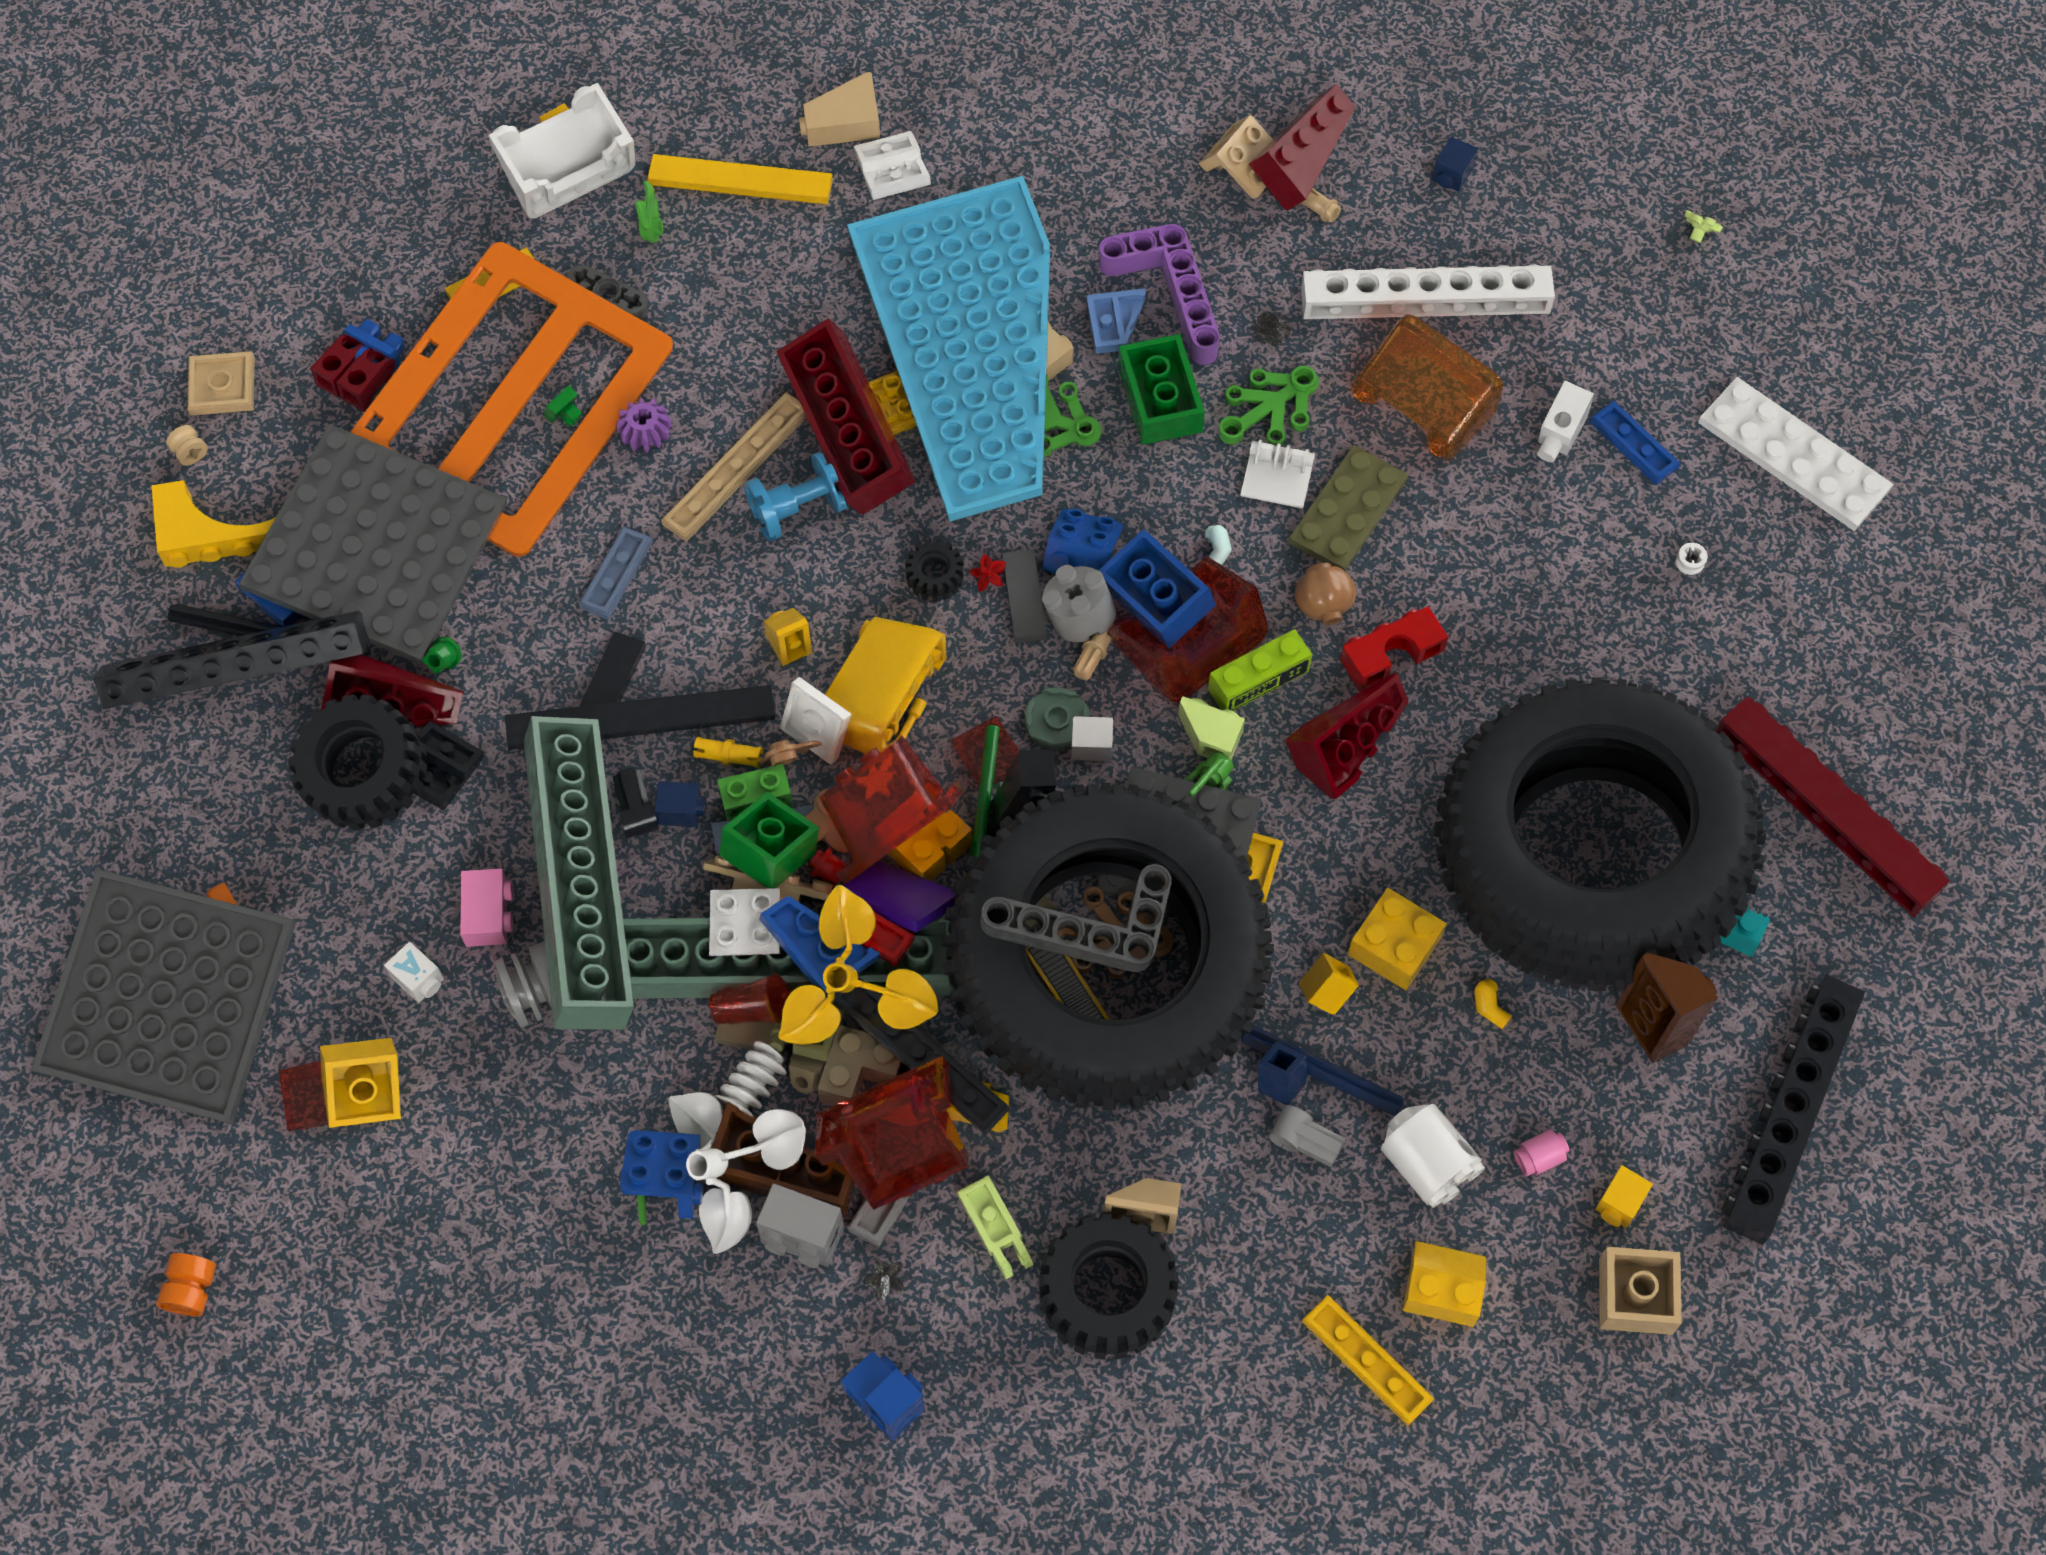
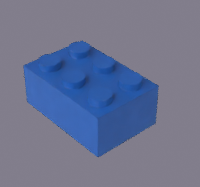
(1157, 588)

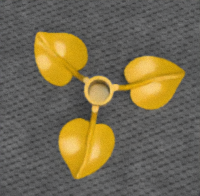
(809, 1014)

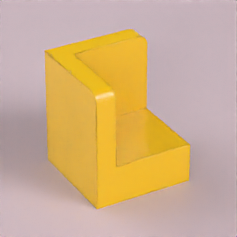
(1328, 984)

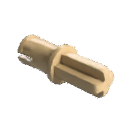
(1093, 652)

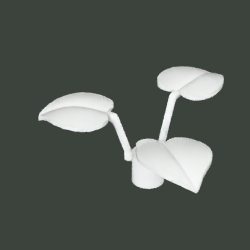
(781, 1142)

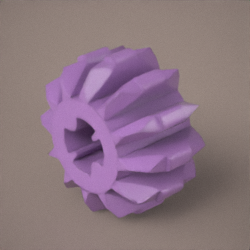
(644, 425)

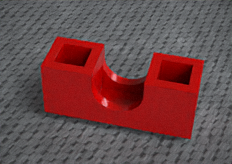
(1415, 633)

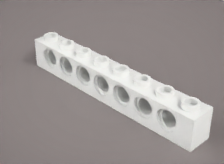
(1442, 298)

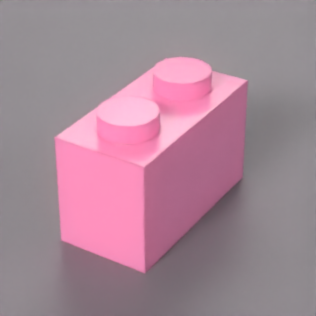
(485, 907)

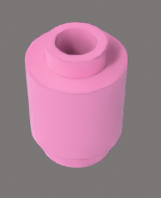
(1541, 1153)

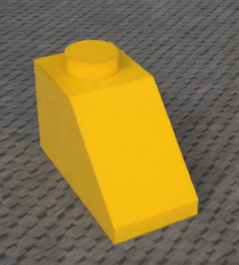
(788, 635)

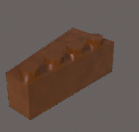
(750, 1173)

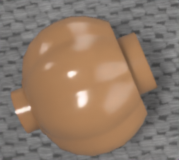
(1325, 593)

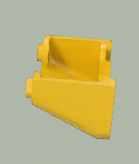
(884, 677)

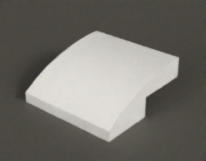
(892, 165)

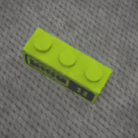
(1260, 671)

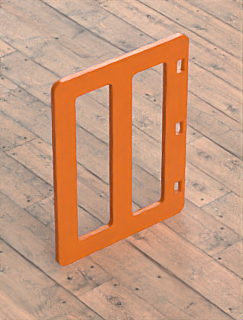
(573, 311)

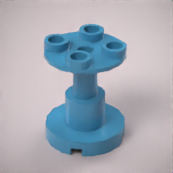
(783, 501)

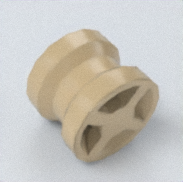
(186, 445)

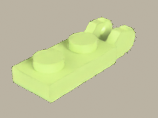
(993, 1223)

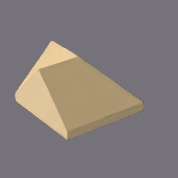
(1147, 1201)

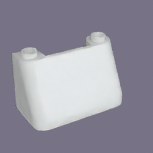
(565, 153)

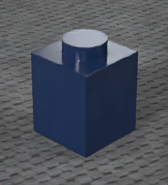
(1454, 164)
(679, 804)
(1282, 1073)

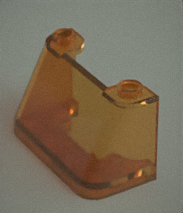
(1431, 385)

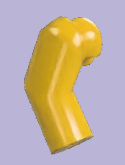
(1486, 1003)

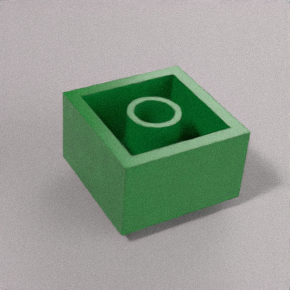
(769, 841)

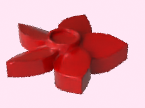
(988, 572)

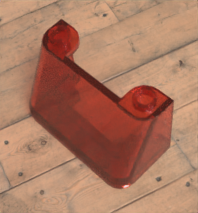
(1217, 639)

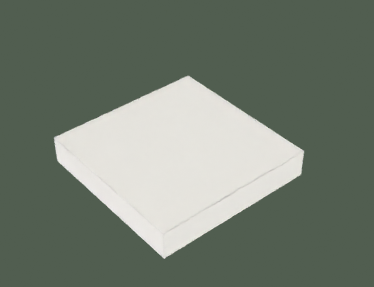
(813, 717)

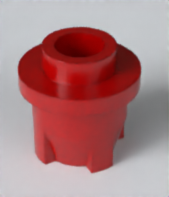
(826, 866)

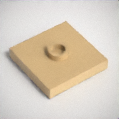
(221, 383)

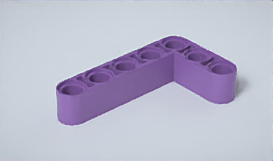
(1160, 253)

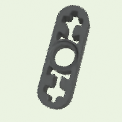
(602, 281)

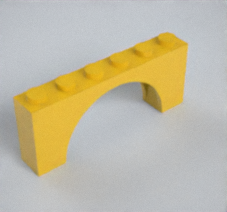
(190, 536)

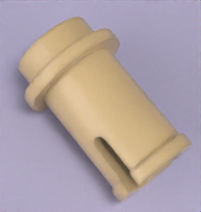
(1323, 206)

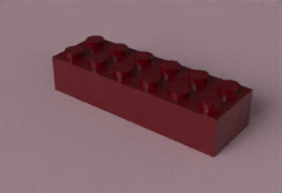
(845, 416)

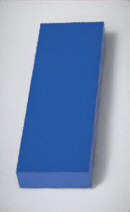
(1635, 442)

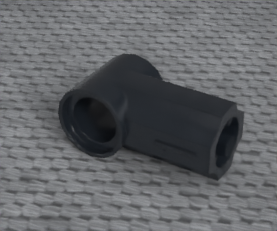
(636, 809)

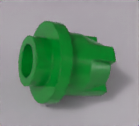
(442, 655)

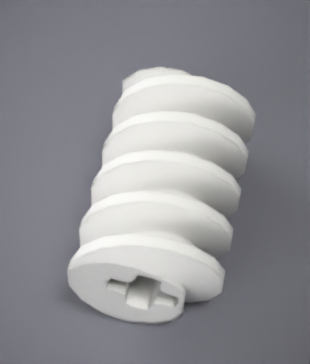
(752, 1078)

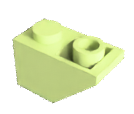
(1210, 728)

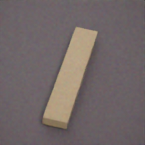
(735, 467)

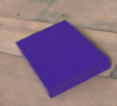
(902, 896)

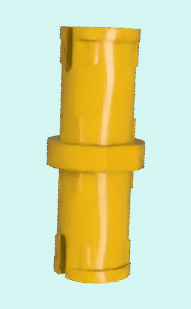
(728, 752)

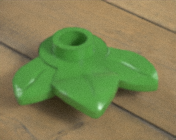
(648, 212)

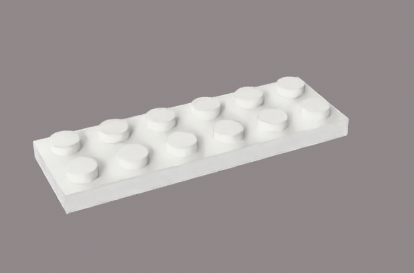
(1795, 453)

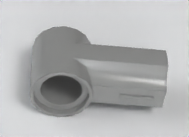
(1298, 1132)

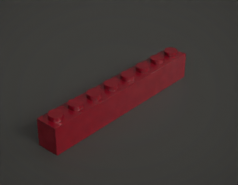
(1833, 807)

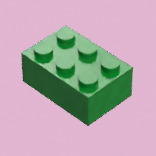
(1161, 389)

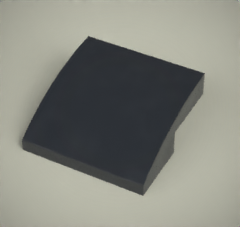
(448, 763)

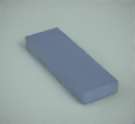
(615, 573)

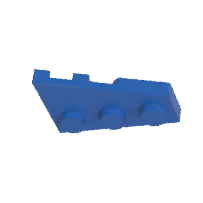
(798, 934)

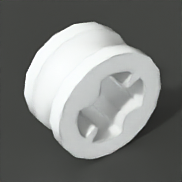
(1691, 549)

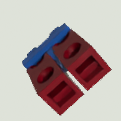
(358, 364)

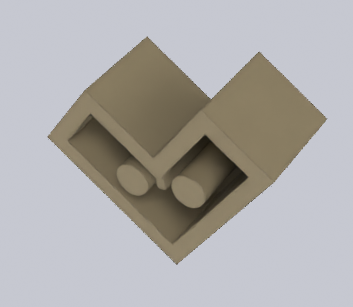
(851, 1060)

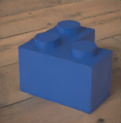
(885, 1394)

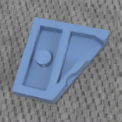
(1114, 318)

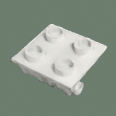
(1277, 474)
(736, 922)

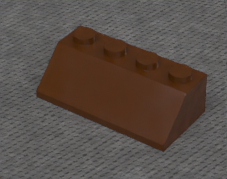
(1665, 1004)

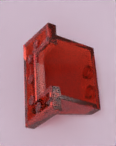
(884, 803)
(895, 1135)

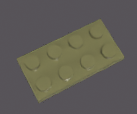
(1348, 508)

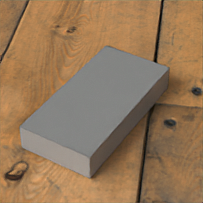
(875, 1224)

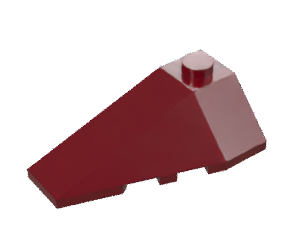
(409, 693)
(1339, 740)

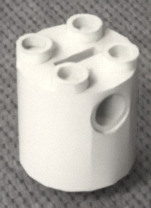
(1430, 1153)

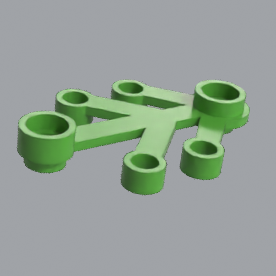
(1270, 402)
(1054, 419)

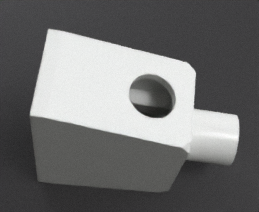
(1564, 421)

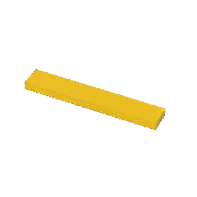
(740, 179)

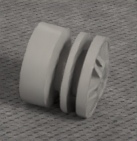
(525, 985)

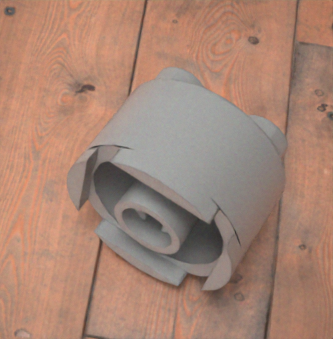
(1079, 603)

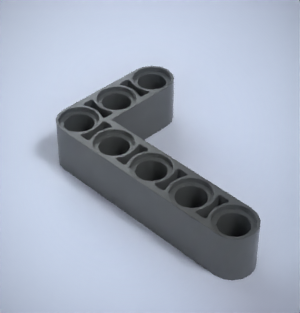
(1086, 929)

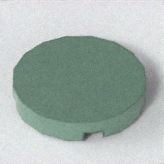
(1054, 729)

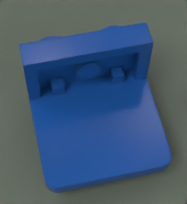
(1081, 540)
(657, 1167)

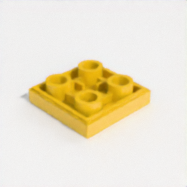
(893, 402)

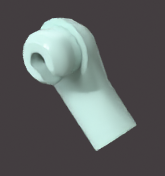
(1220, 542)

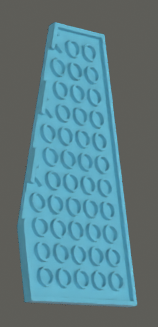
(968, 333)

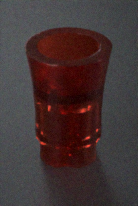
(750, 1002)

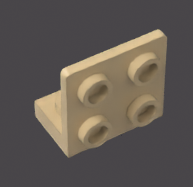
(1236, 150)

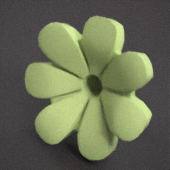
(1701, 226)

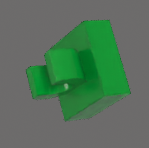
(563, 407)

